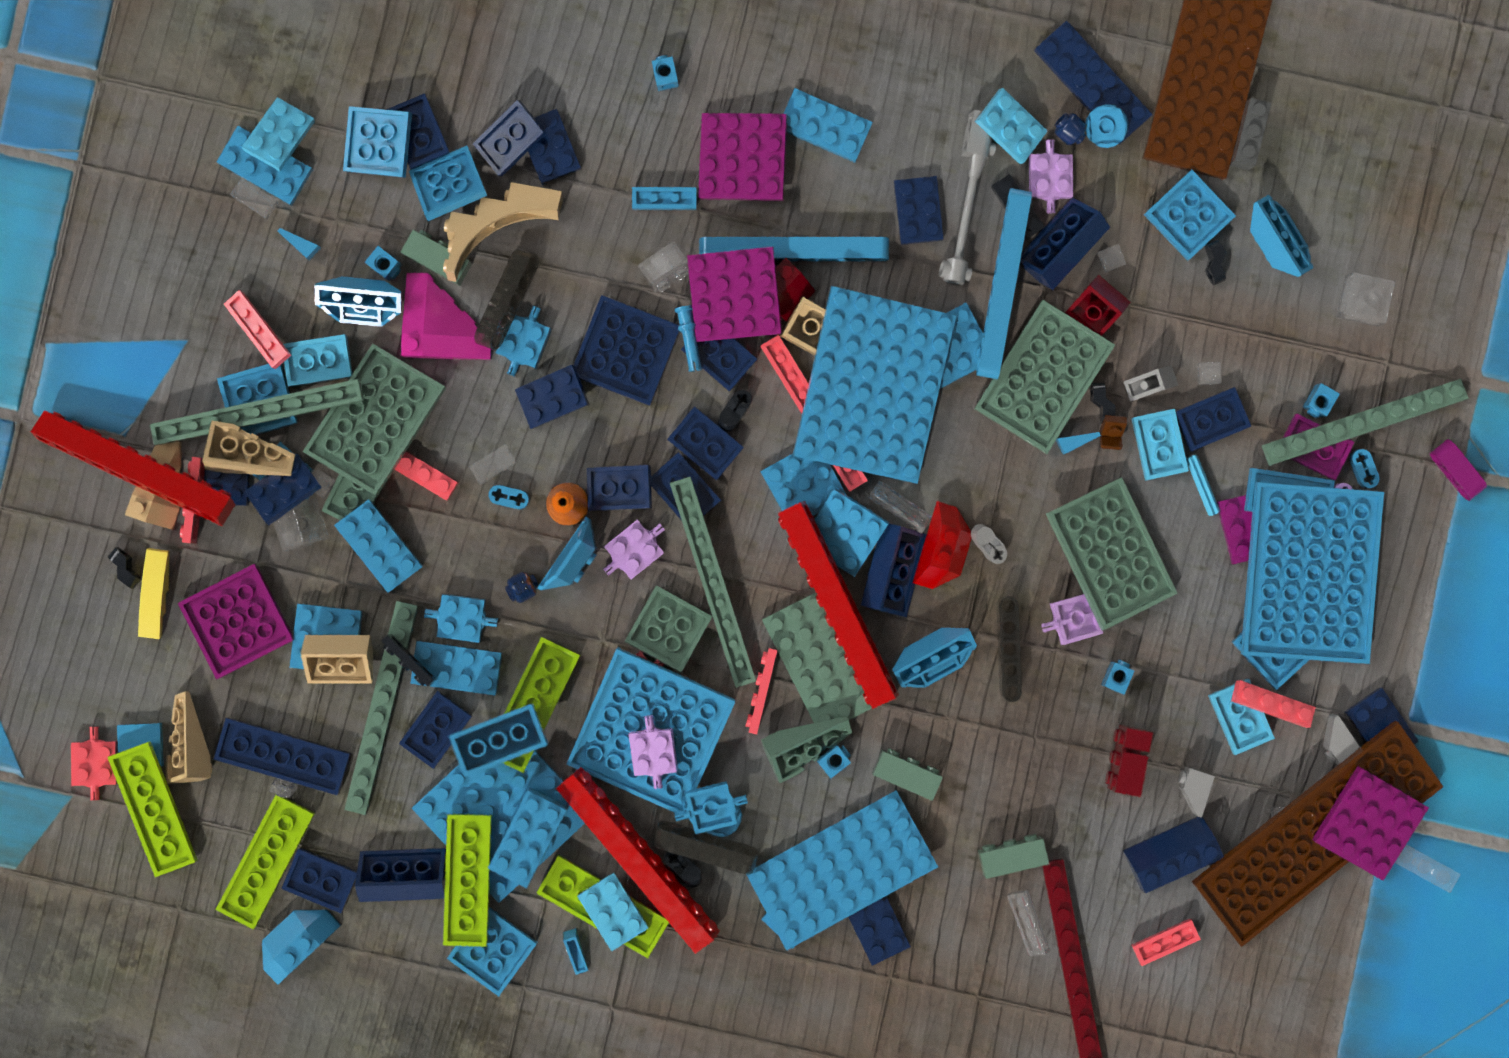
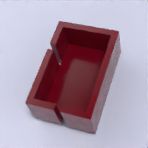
(1128, 765)

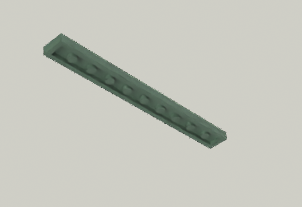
(259, 411)
(1364, 422)
(712, 582)
(380, 712)

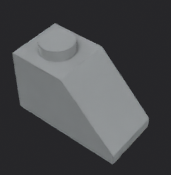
(1150, 383)
(1338, 740)
(1195, 788)

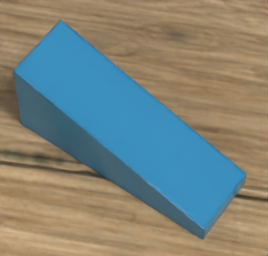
(305, 247)
(1070, 443)
(575, 951)

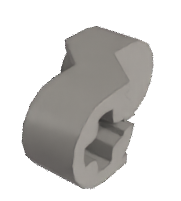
(982, 536)

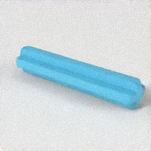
(1202, 485)

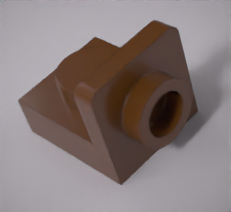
(1112, 432)

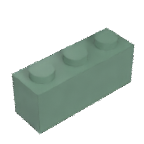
(431, 254)
(907, 774)
(1013, 856)

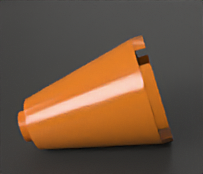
(576, 505)

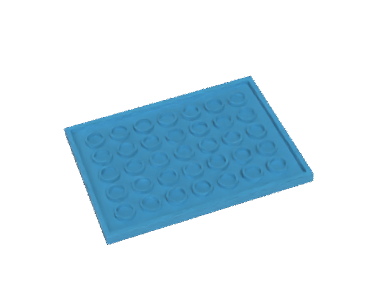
(874, 385)
(1312, 573)

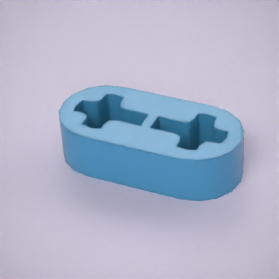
(1369, 466)
(510, 492)

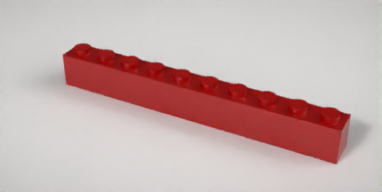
(134, 468)
(838, 604)
(638, 860)

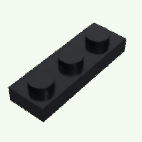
(1002, 190)
(408, 661)

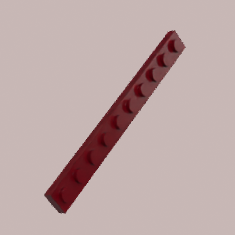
(1071, 959)

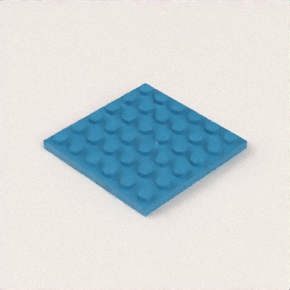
(642, 688)
(495, 793)

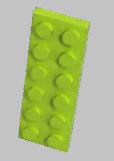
(542, 685)
(152, 809)
(265, 861)
(467, 880)
(568, 880)

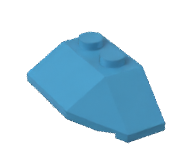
(1279, 238)
(359, 300)
(572, 559)
(934, 657)
(295, 940)

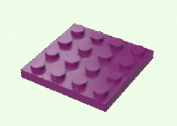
(742, 156)
(734, 294)
(236, 621)
(1370, 823)

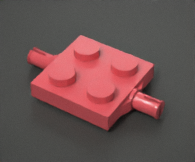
(90, 763)

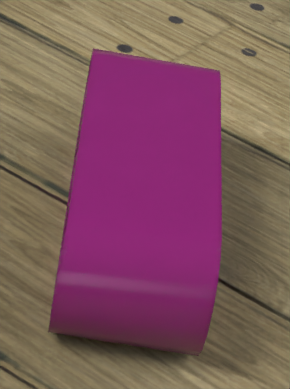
(1458, 470)

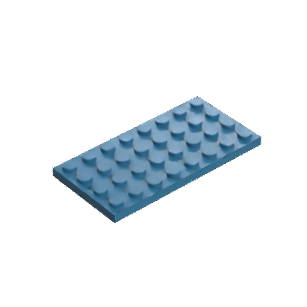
(841, 870)

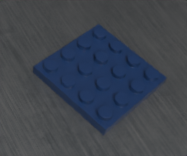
(626, 350)

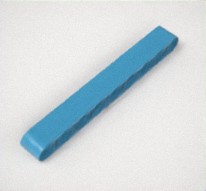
(805, 247)
(1004, 283)

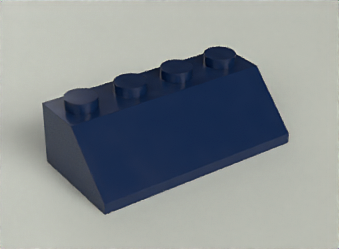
(1063, 243)
(893, 570)
(1173, 854)
(401, 875)

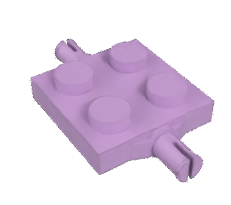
(1051, 176)
(634, 549)
(1073, 620)
(653, 751)

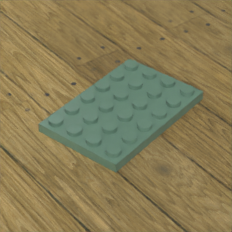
(1044, 376)
(372, 435)
(1111, 553)
(816, 661)

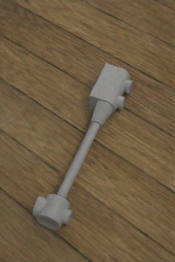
(978, 147)

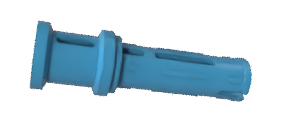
(687, 328)

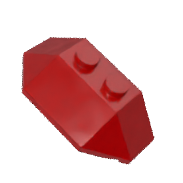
(943, 548)

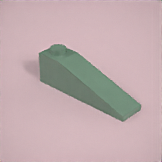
(795, 747)

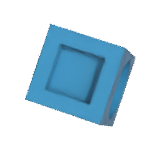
(665, 82)
(378, 257)
(1327, 394)
(1122, 685)
(832, 770)

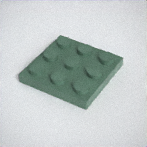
(668, 629)

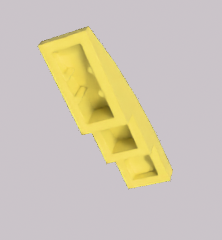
(153, 593)

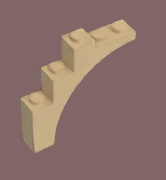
(519, 204)

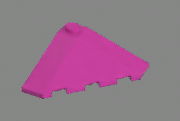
(435, 325)

